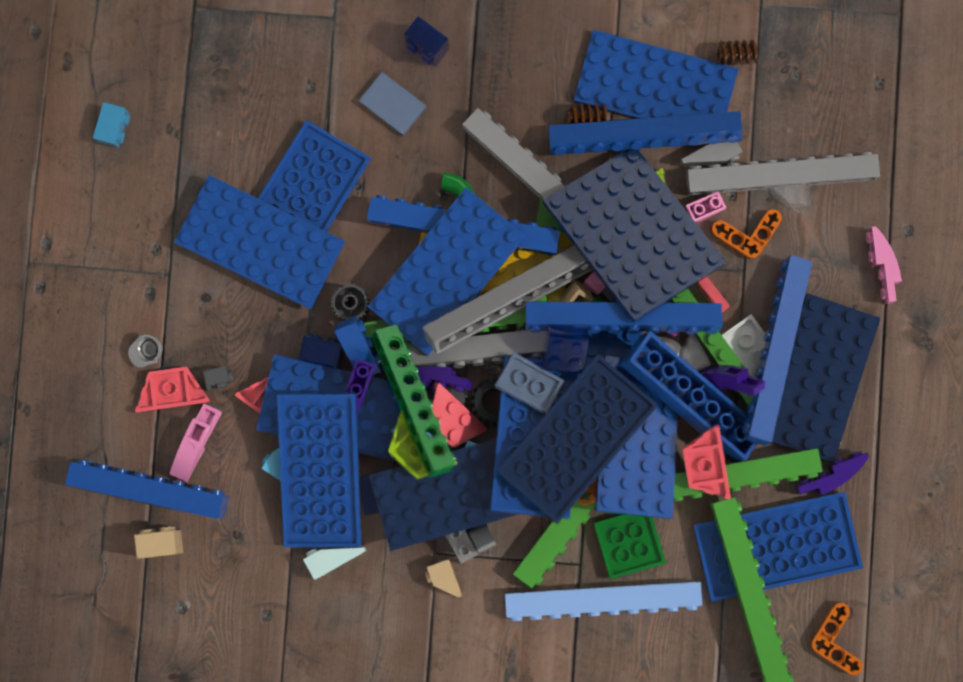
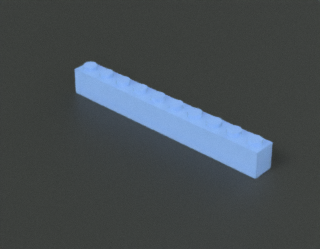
(603, 600)

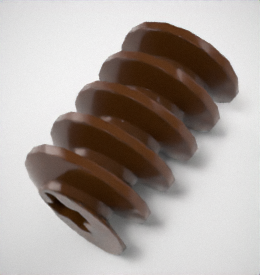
(737, 51)
(587, 115)

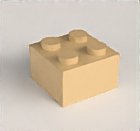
(153, 543)

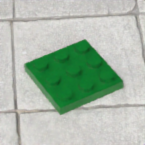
(629, 544)

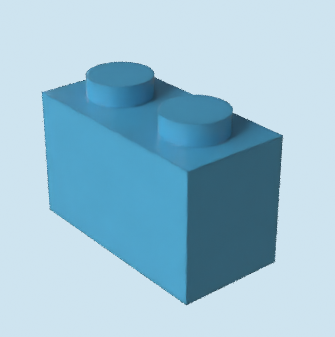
(111, 125)

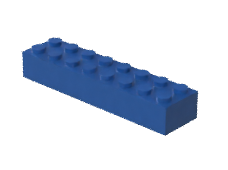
(688, 393)
(151, 491)

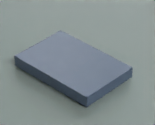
(392, 104)
(529, 383)

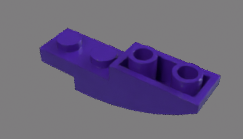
(443, 375)
(733, 378)
(360, 380)
(840, 473)

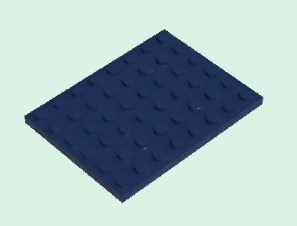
(634, 233)

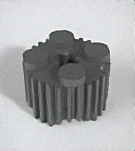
(344, 296)

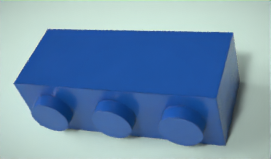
(356, 343)

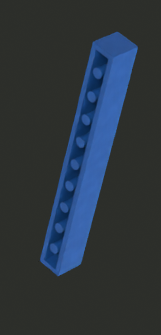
(645, 133)
(422, 219)
(612, 318)
(777, 350)

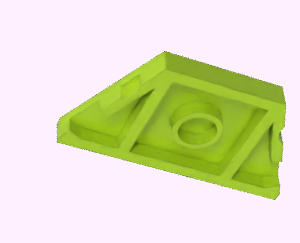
(404, 450)

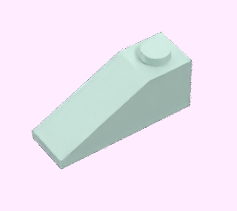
(326, 560)

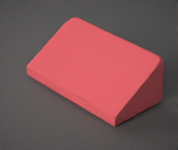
(711, 293)

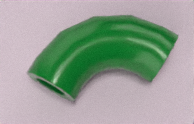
(454, 184)

